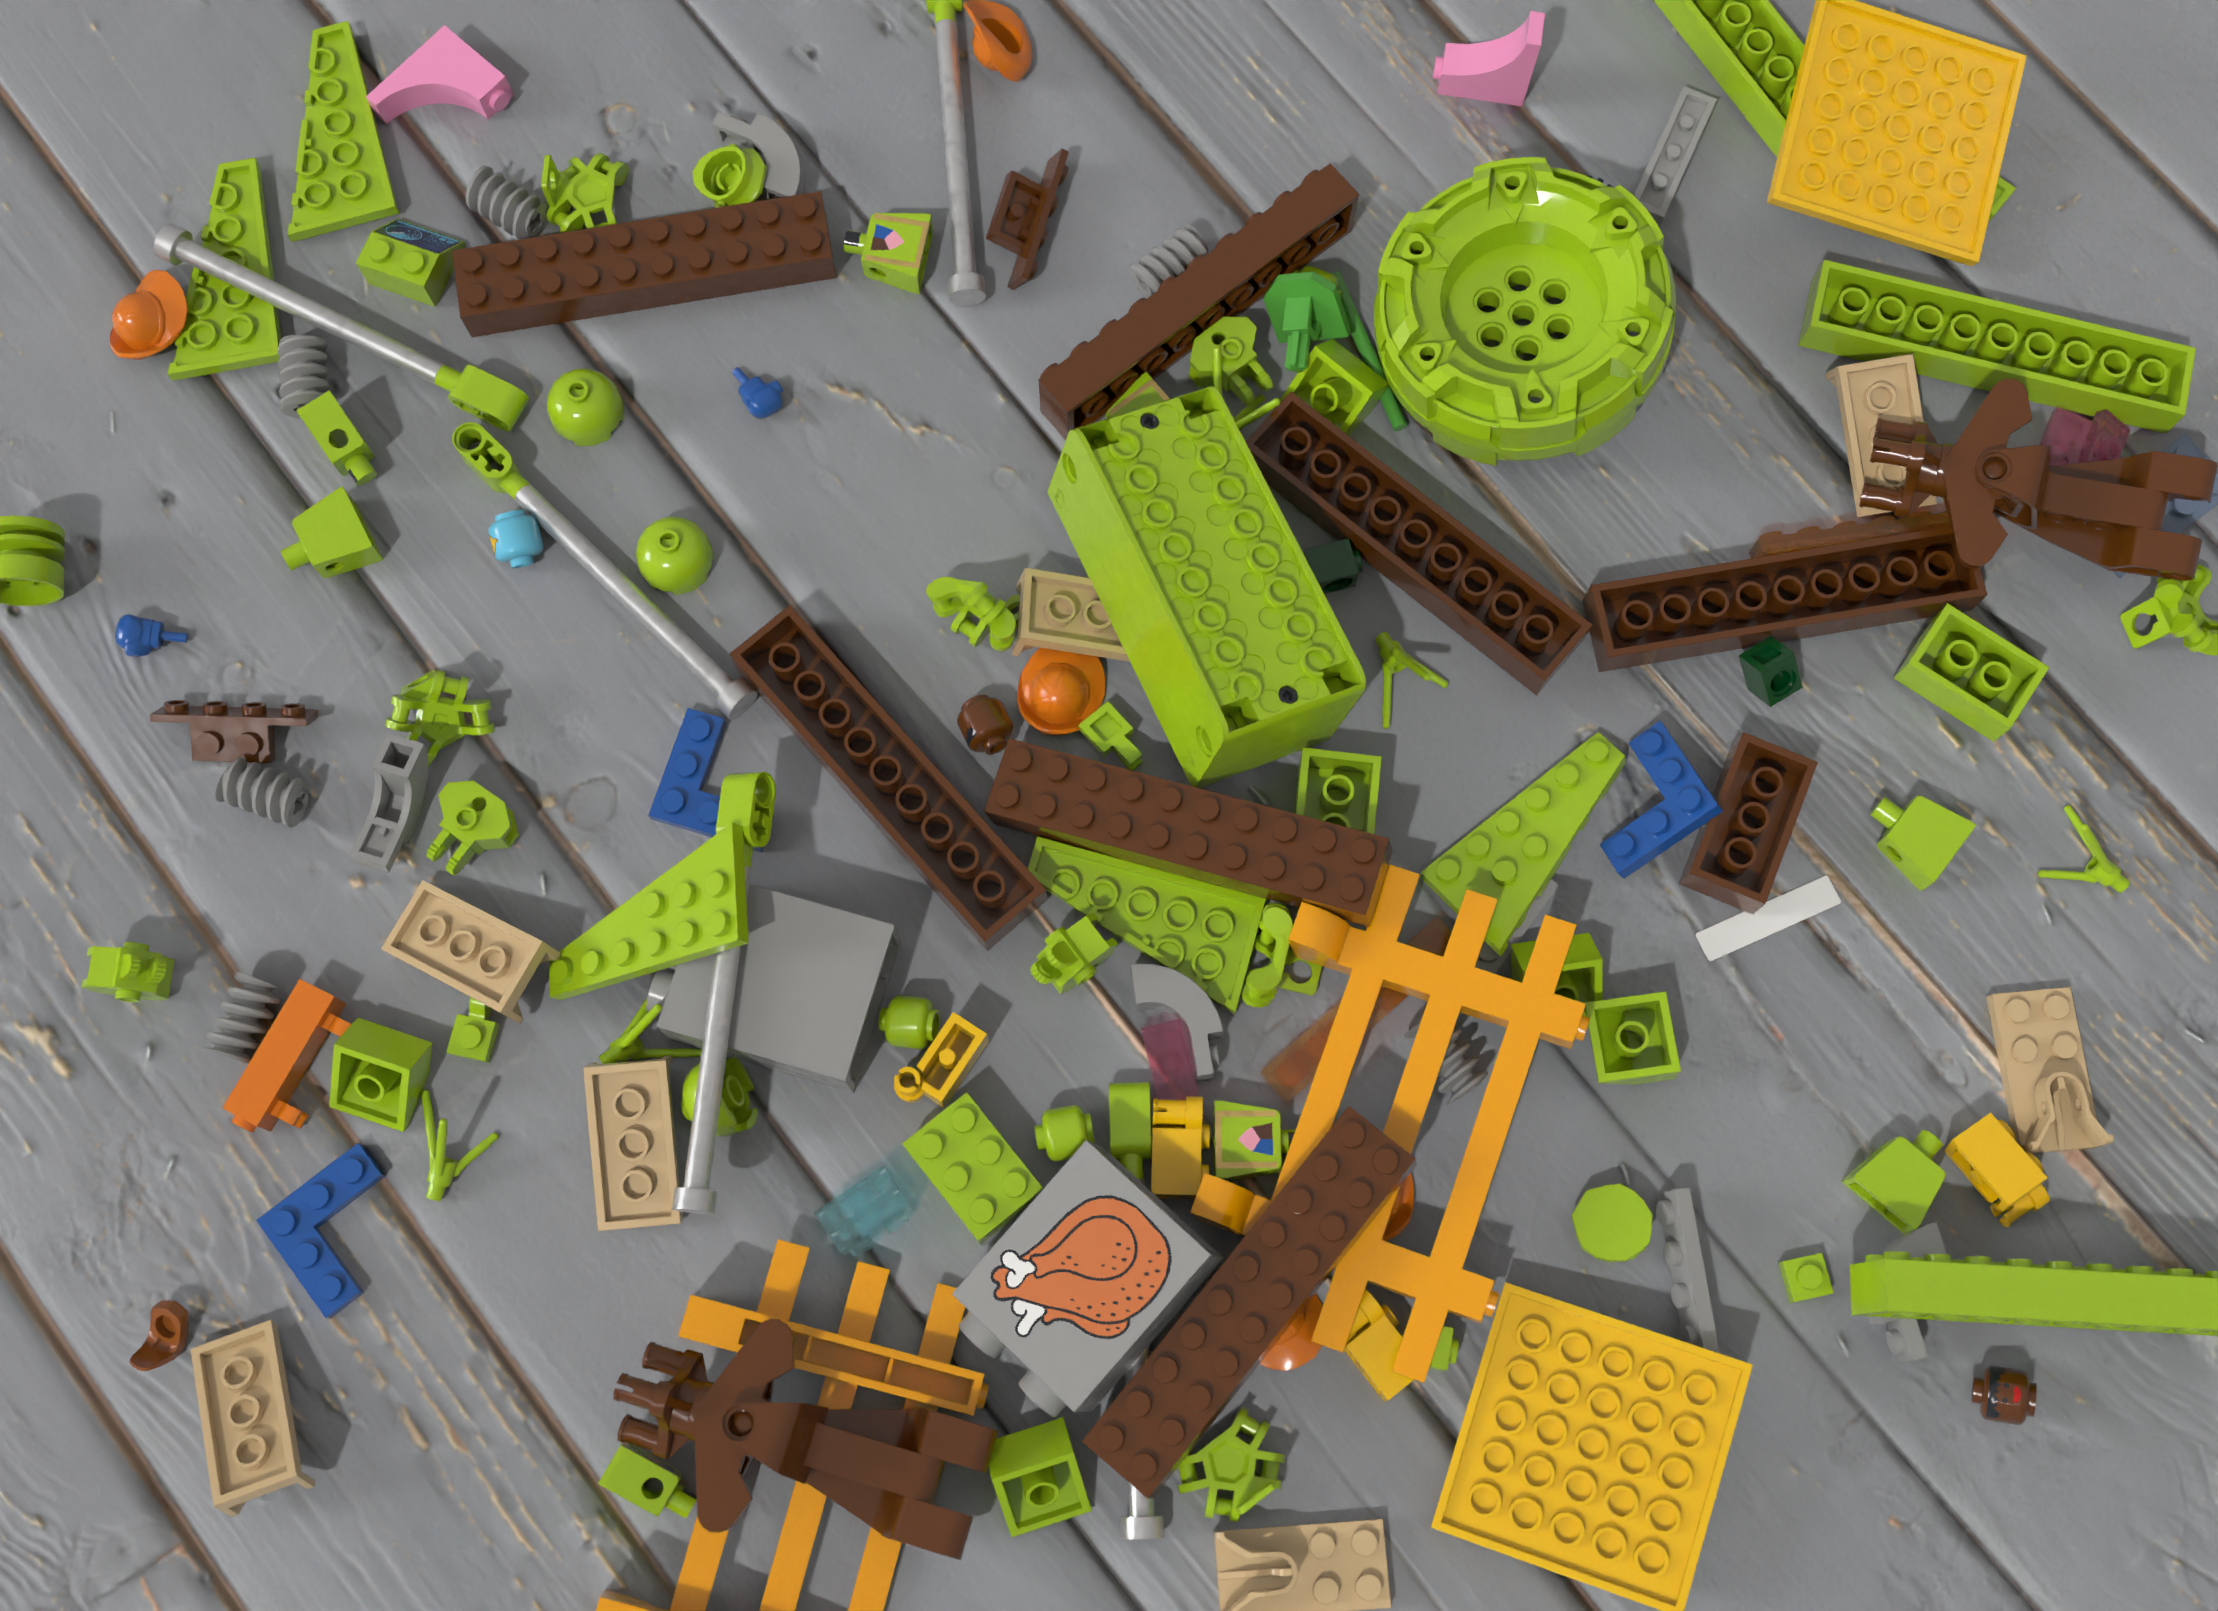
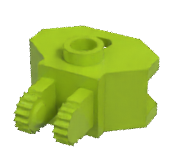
(1237, 342)
(473, 819)
(1072, 955)
(129, 972)

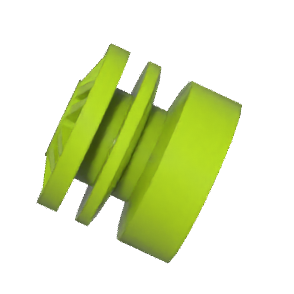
(31, 561)

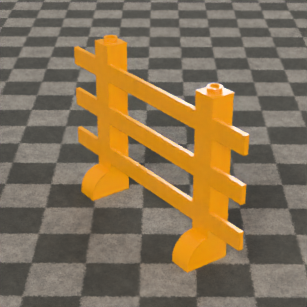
(1451, 988)
(846, 1362)

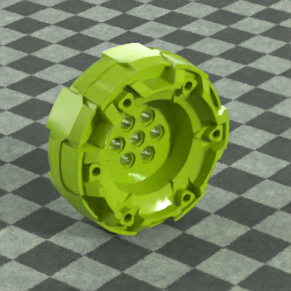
(1561, 241)

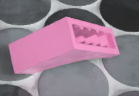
(1492, 69)
(442, 73)

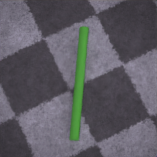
(1369, 356)

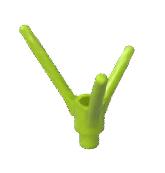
(1248, 414)
(1396, 660)
(2098, 868)
(631, 1046)
(443, 1168)

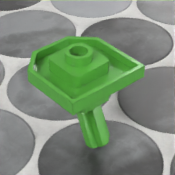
(1304, 310)

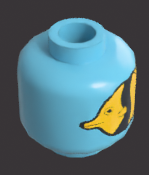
(515, 538)

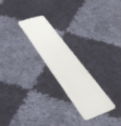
(1769, 919)

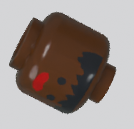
(985, 724)
(2004, 1395)

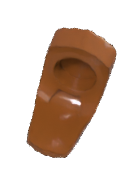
(165, 1338)

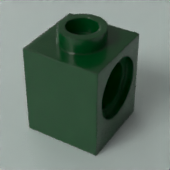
(1334, 565)
(1770, 671)

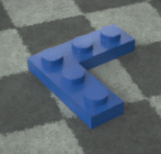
(680, 792)
(1685, 807)
(296, 1223)

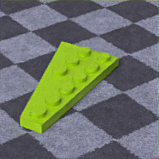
(340, 150)
(224, 324)
(1526, 839)
(1163, 915)
(673, 920)

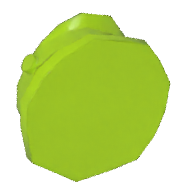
(730, 175)
(1612, 1223)

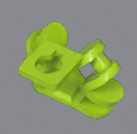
(584, 188)
(971, 598)
(2177, 614)
(438, 717)
(1263, 982)
(1231, 1466)

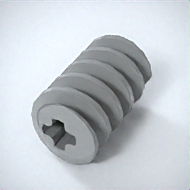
(506, 204)
(1167, 260)
(301, 371)
(263, 792)
(243, 1018)
(1456, 1068)

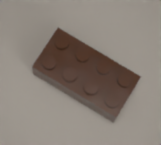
(1745, 843)

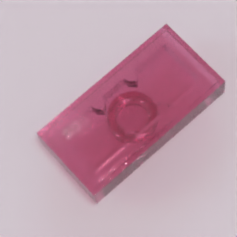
(2066, 436)
(2104, 438)
(1169, 1061)

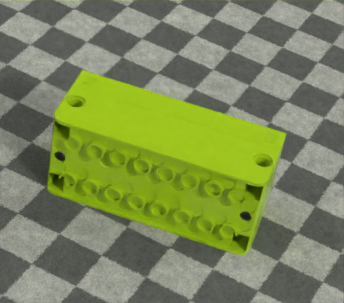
(1205, 585)

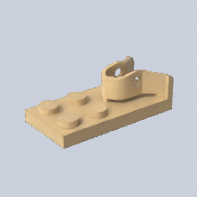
(1870, 392)
(1064, 616)
(467, 949)
(2044, 1071)
(632, 1143)
(246, 1417)
(1303, 1567)

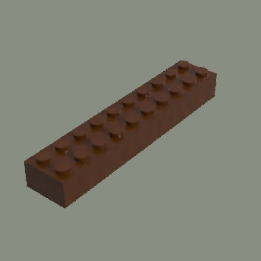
(643, 264)
(1213, 287)
(1416, 544)
(1778, 597)
(889, 778)
(1189, 831)
(1249, 1303)

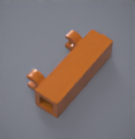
(284, 1058)

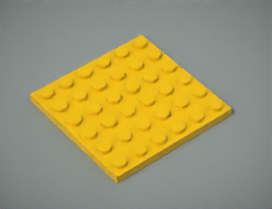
(1897, 129)
(1592, 1448)

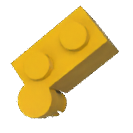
(943, 1064)
(1177, 1147)
(1999, 1168)
(1374, 1347)

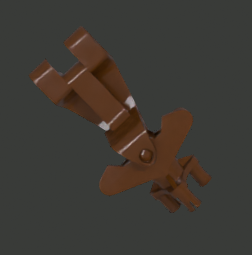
(2093, 509)
(865, 1460)

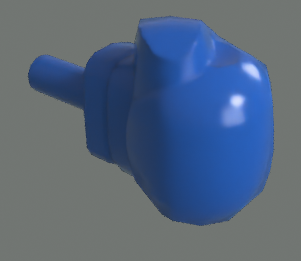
(759, 398)
(141, 635)

